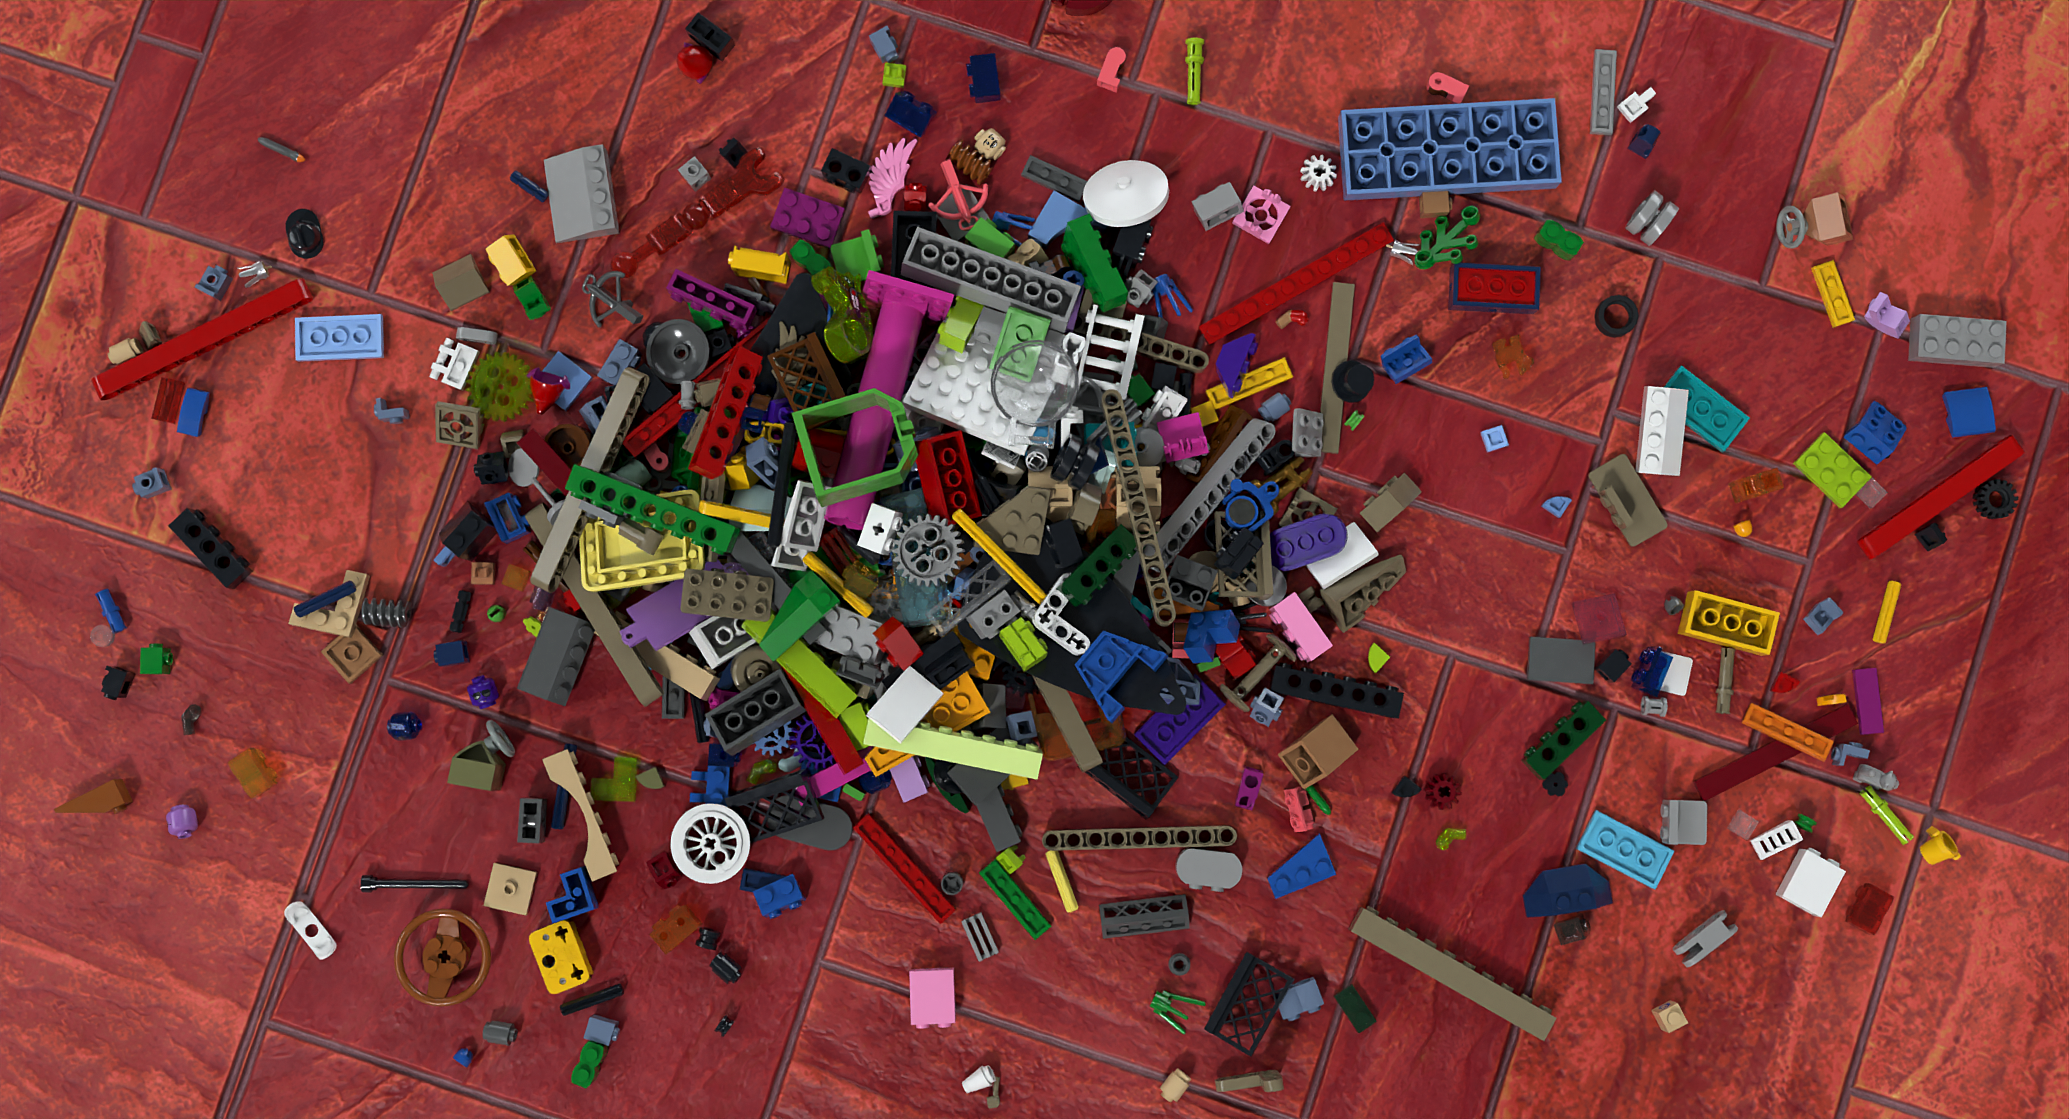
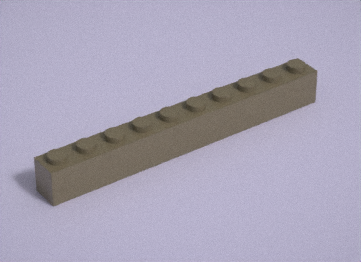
(1452, 973)

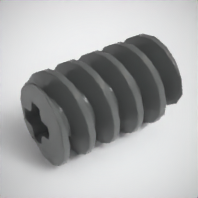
(386, 614)

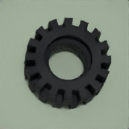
(2007, 499)

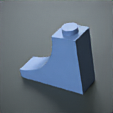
(1054, 219)

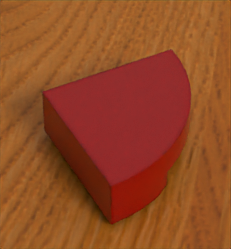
(1784, 683)

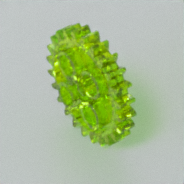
(483, 378)

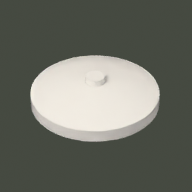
(1126, 193)

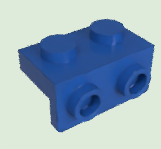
(1405, 359)
(779, 896)

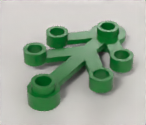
(1428, 257)

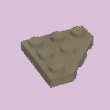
(1018, 521)

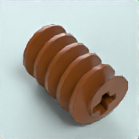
(970, 162)

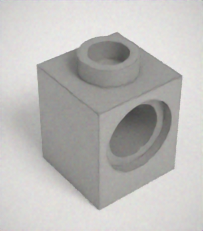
(694, 174)

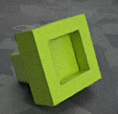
(894, 75)
(1009, 860)

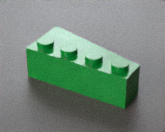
(1094, 263)

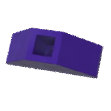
(1235, 361)

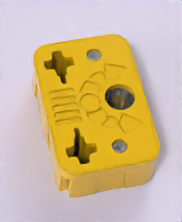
(568, 956)

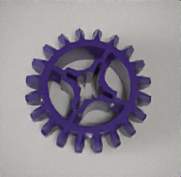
(799, 744)

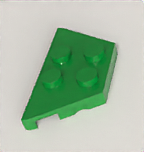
(682, 459)

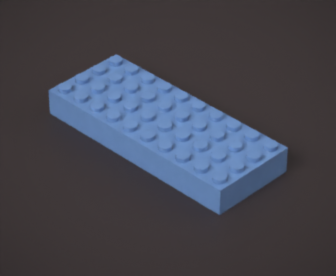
(1449, 149)

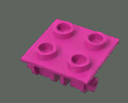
(1183, 437)

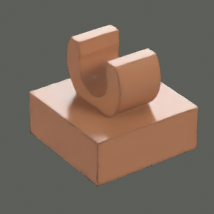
(483, 573)

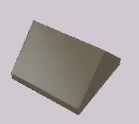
(460, 282)

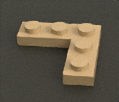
(346, 613)

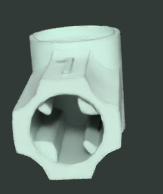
(1101, 477)

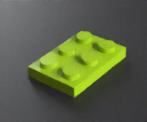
(1832, 470)

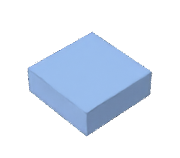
(1494, 438)

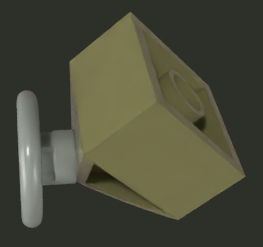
(479, 763)

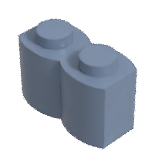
(1300, 998)

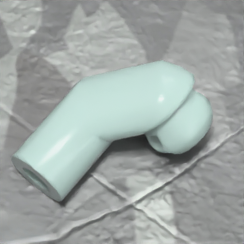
(790, 763)

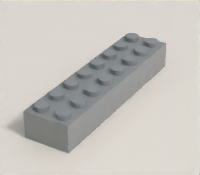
(988, 278)

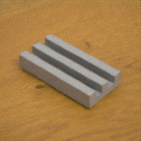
(987, 953)

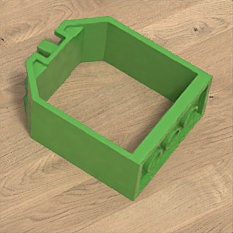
(843, 407)

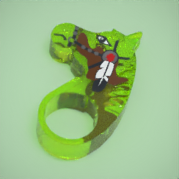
(849, 315)

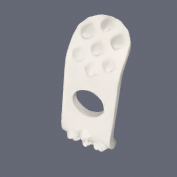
(300, 917)

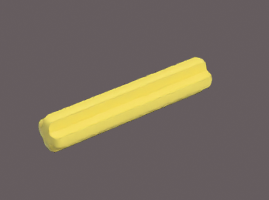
(1062, 881)

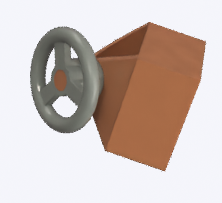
(1823, 220)

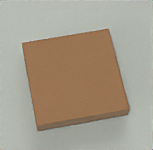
(352, 655)

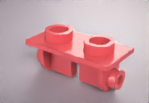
(1295, 800)

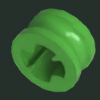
(1354, 420)

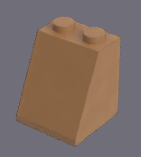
(1318, 752)

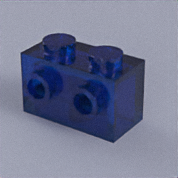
(984, 78)

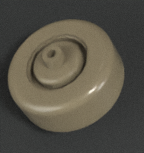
(751, 667)

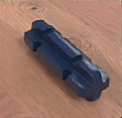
(529, 186)

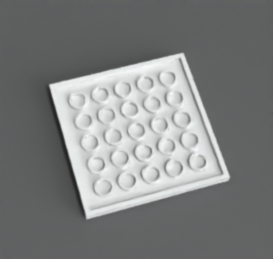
(958, 393)

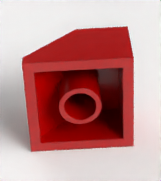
(827, 451)

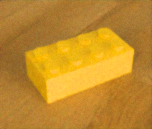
(1728, 623)

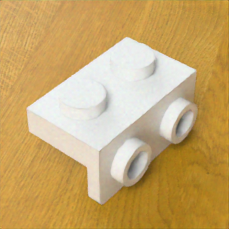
(1166, 406)

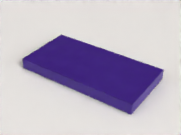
(1168, 733)

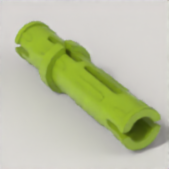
(1885, 813)

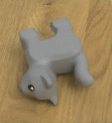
(1876, 778)

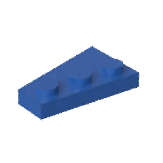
(1303, 869)

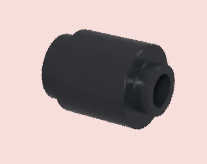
(726, 968)

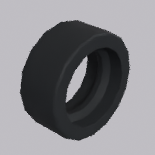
(1632, 311)

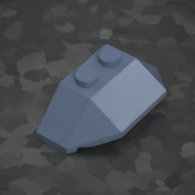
(1189, 686)

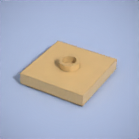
(510, 888)

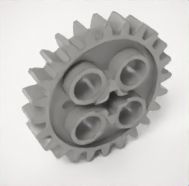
(919, 533)

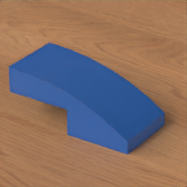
(192, 411)

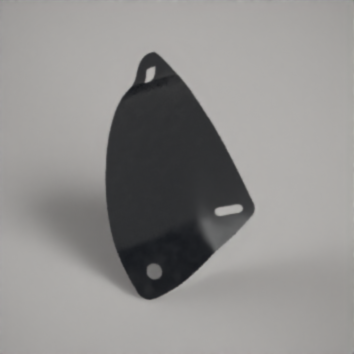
(1106, 611)

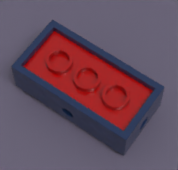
(1494, 288)

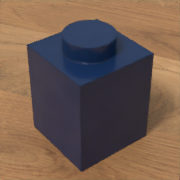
(451, 653)

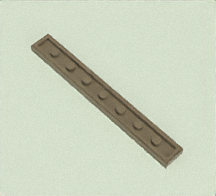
(1336, 353)

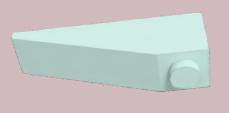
(756, 499)

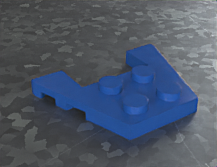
(1106, 664)

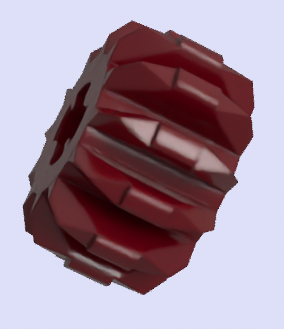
(1442, 783)

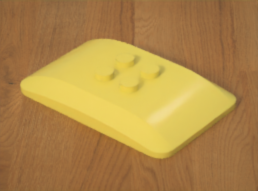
(616, 562)

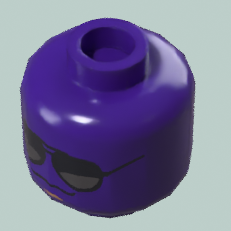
(482, 692)

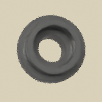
(1186, 964)

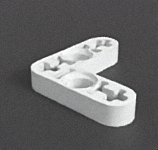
(1054, 621)

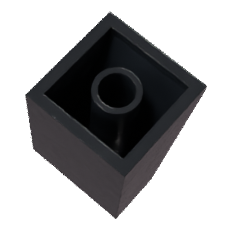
(467, 532)

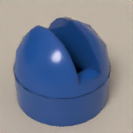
(464, 1057)

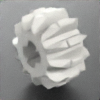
(1310, 175)

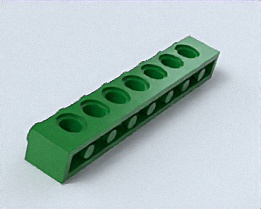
(579, 486)

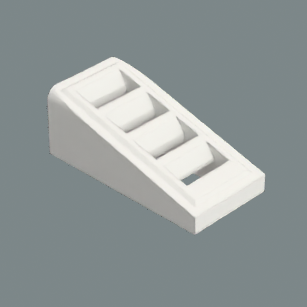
(1790, 826)

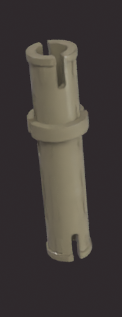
(1725, 681)

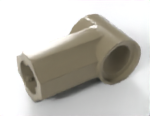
(644, 537)

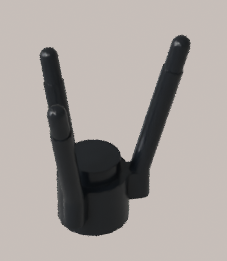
(1241, 617)

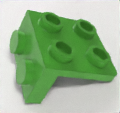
(857, 255)

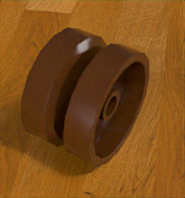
(565, 435)

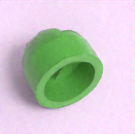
(497, 617)

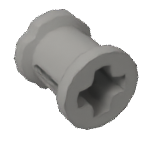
(1653, 706)

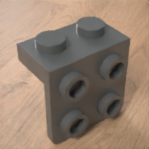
(610, 519)

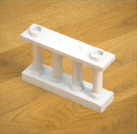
(1129, 347)

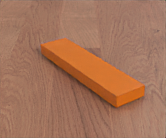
(1787, 732)

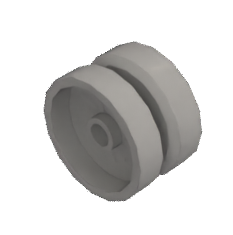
(1649, 216)

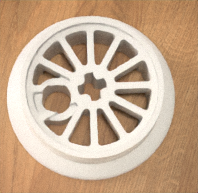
(730, 865)

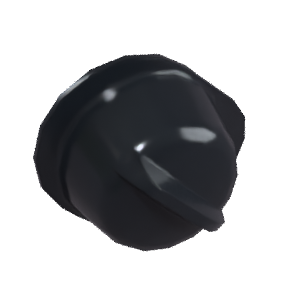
(304, 233)

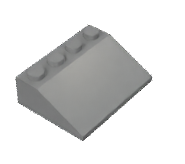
(581, 194)

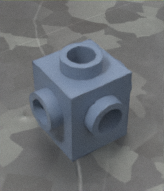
(1266, 707)

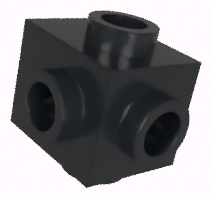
(715, 338)
(491, 468)

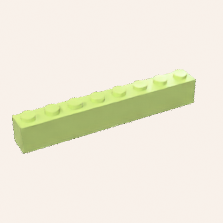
(961, 748)

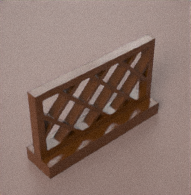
(824, 370)

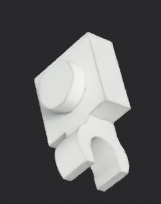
(1635, 105)

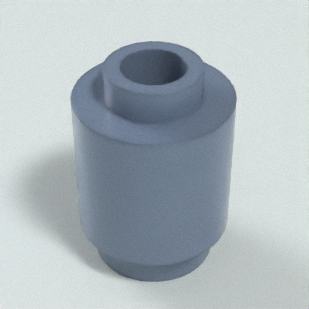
(1274, 407)

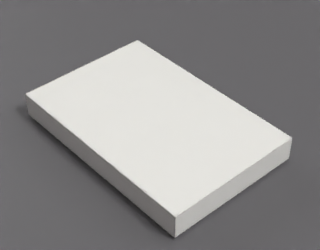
(1354, 555)
(904, 704)

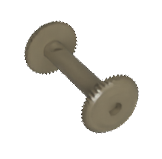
(1258, 672)

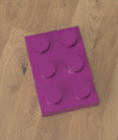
(807, 218)

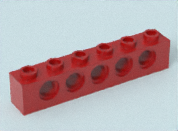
(701, 460)

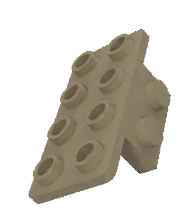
(1627, 500)
(727, 594)

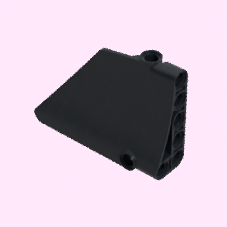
(806, 312)

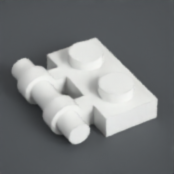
(460, 364)

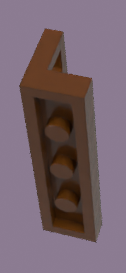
(1220, 440)

